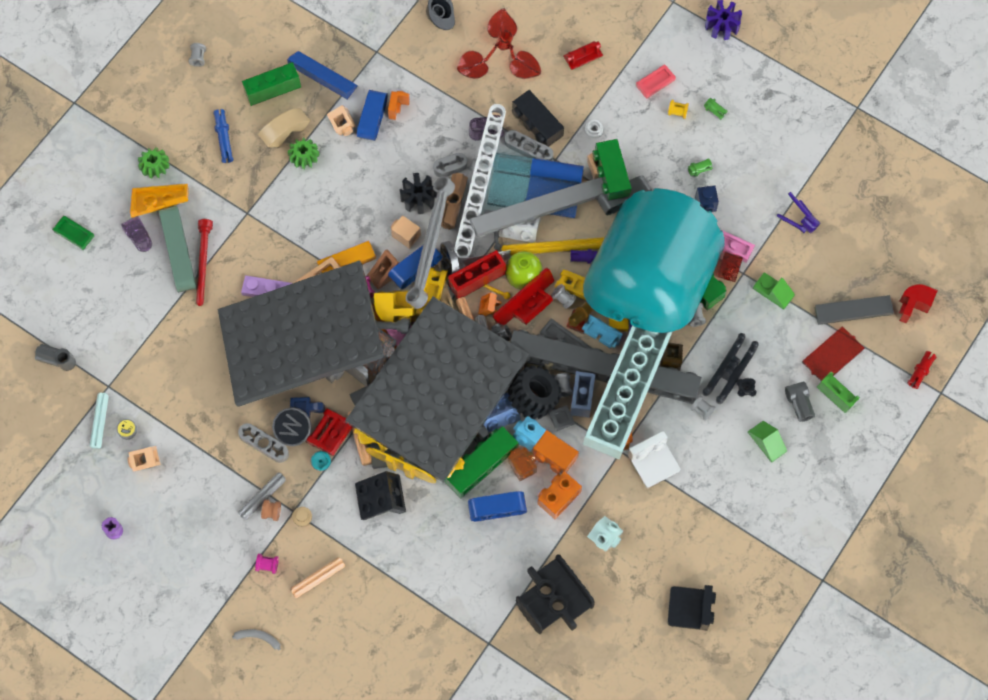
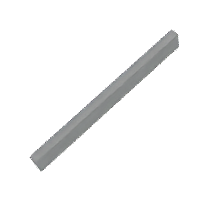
(536, 207)

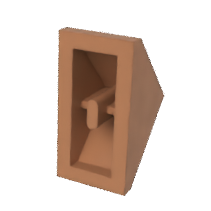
(380, 270)

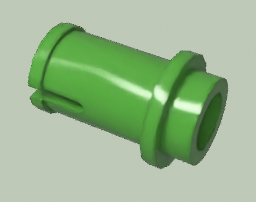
(715, 108)
(697, 168)

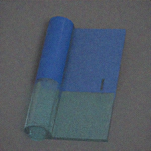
(526, 178)

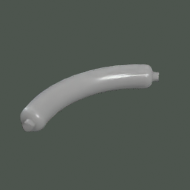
(258, 634)

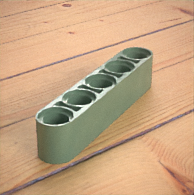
(177, 249)

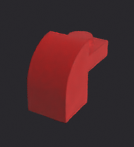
(917, 297)

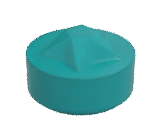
(320, 460)

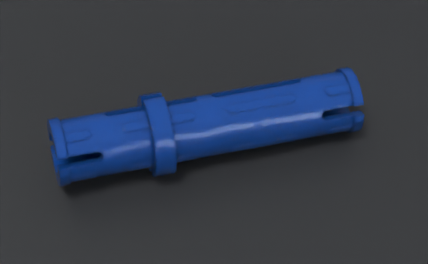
(222, 130)

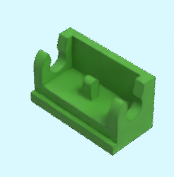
(837, 392)

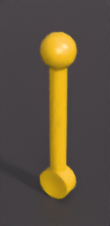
(506, 295)

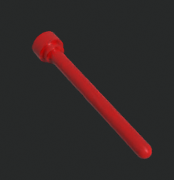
(205, 227)

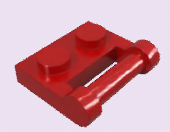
(333, 435)

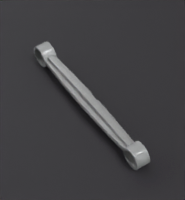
(444, 188)

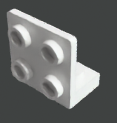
(653, 460)

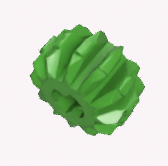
(308, 148)
(161, 163)

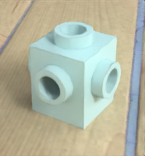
(605, 534)

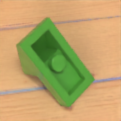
(774, 290)

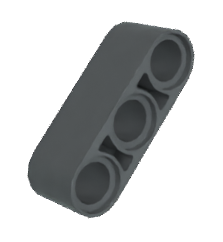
(612, 206)

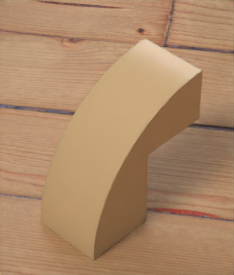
(280, 127)

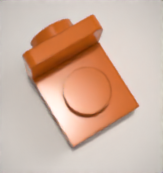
(396, 99)

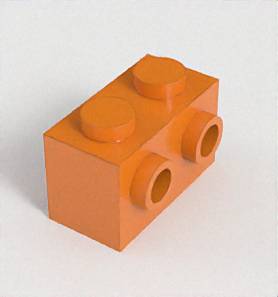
(559, 494)

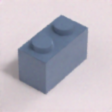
(582, 394)

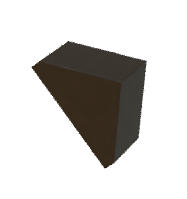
(672, 356)

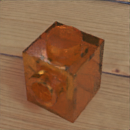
(522, 463)

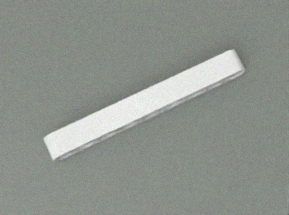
(480, 174)

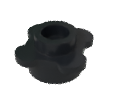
(750, 383)

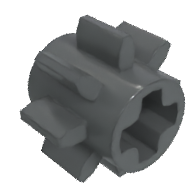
(502, 331)

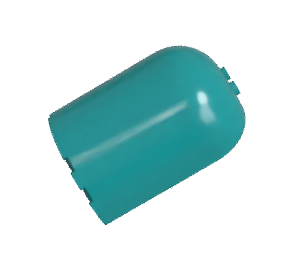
(655, 261)

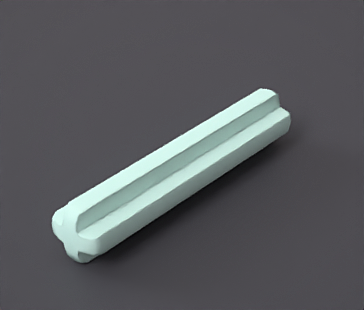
(99, 420)

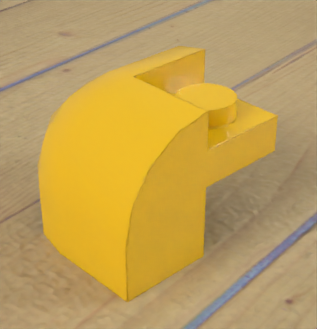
(393, 306)

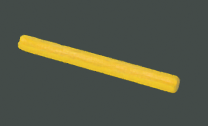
(555, 246)

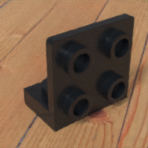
(380, 495)

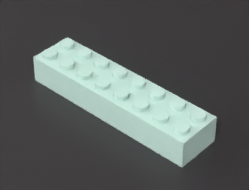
(626, 391)

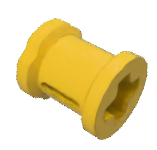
(678, 109)

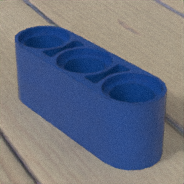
(372, 115)
(405, 272)
(497, 506)

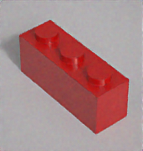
(477, 274)

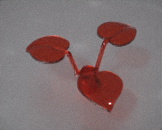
(504, 28)

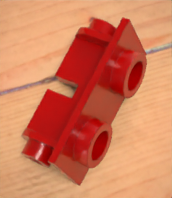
(583, 55)

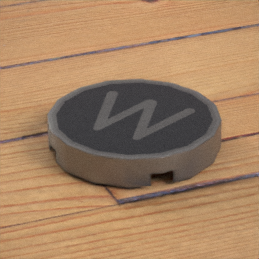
(449, 258)
(292, 426)

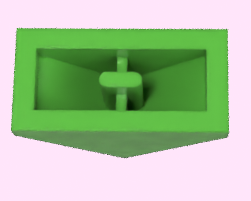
(768, 440)

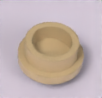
(302, 516)

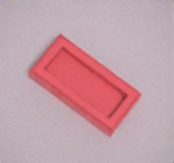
(655, 81)

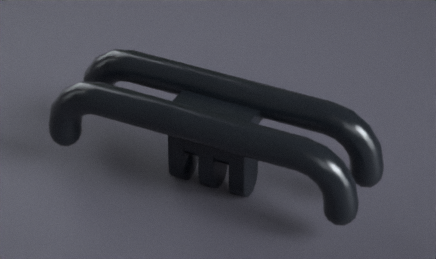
(730, 369)

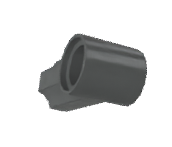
(55, 356)
(799, 397)

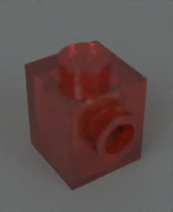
(730, 267)

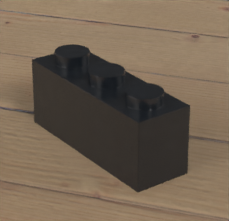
(537, 118)

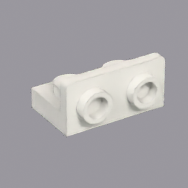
(524, 231)

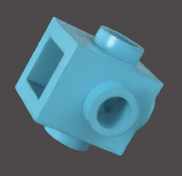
(528, 432)

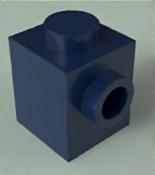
(708, 198)

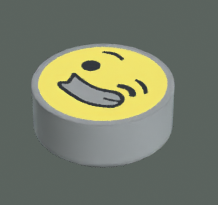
(126, 429)

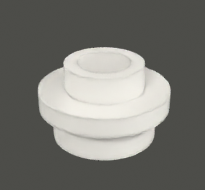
(594, 124)

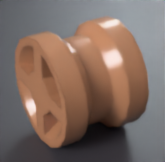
(271, 510)

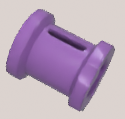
(108, 524)

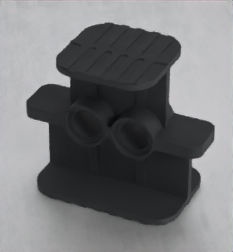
(564, 588)

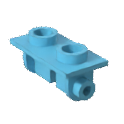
(609, 336)

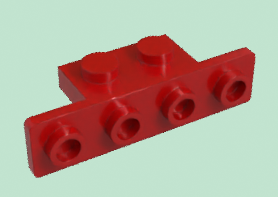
(527, 301)

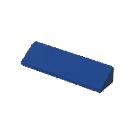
(322, 75)

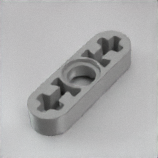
(514, 145)
(249, 440)

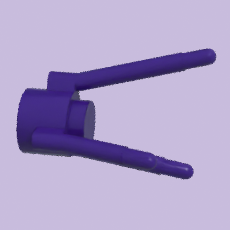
(809, 222)

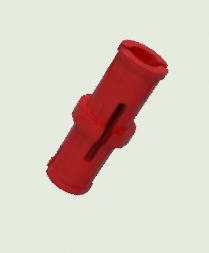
(921, 369)

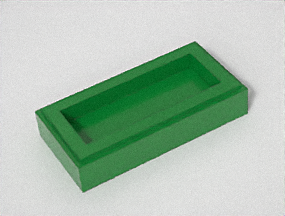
(73, 232)

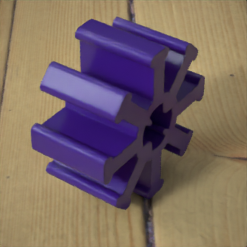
(723, 20)

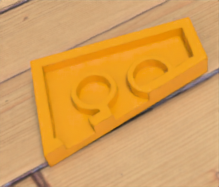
(157, 197)

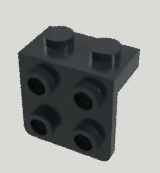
(691, 607)

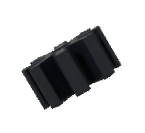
(418, 193)

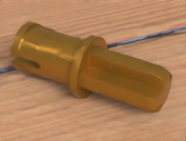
(581, 314)

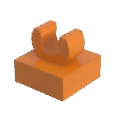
(488, 304)

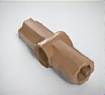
(452, 209)

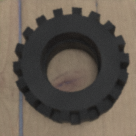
(543, 384)

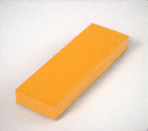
(359, 252)

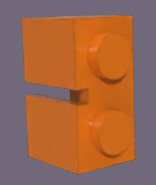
(555, 452)

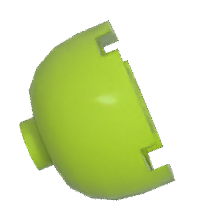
(522, 269)

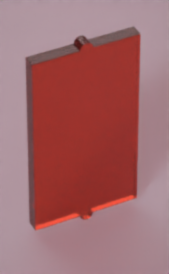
(833, 354)

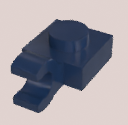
(305, 404)

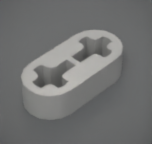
(450, 164)

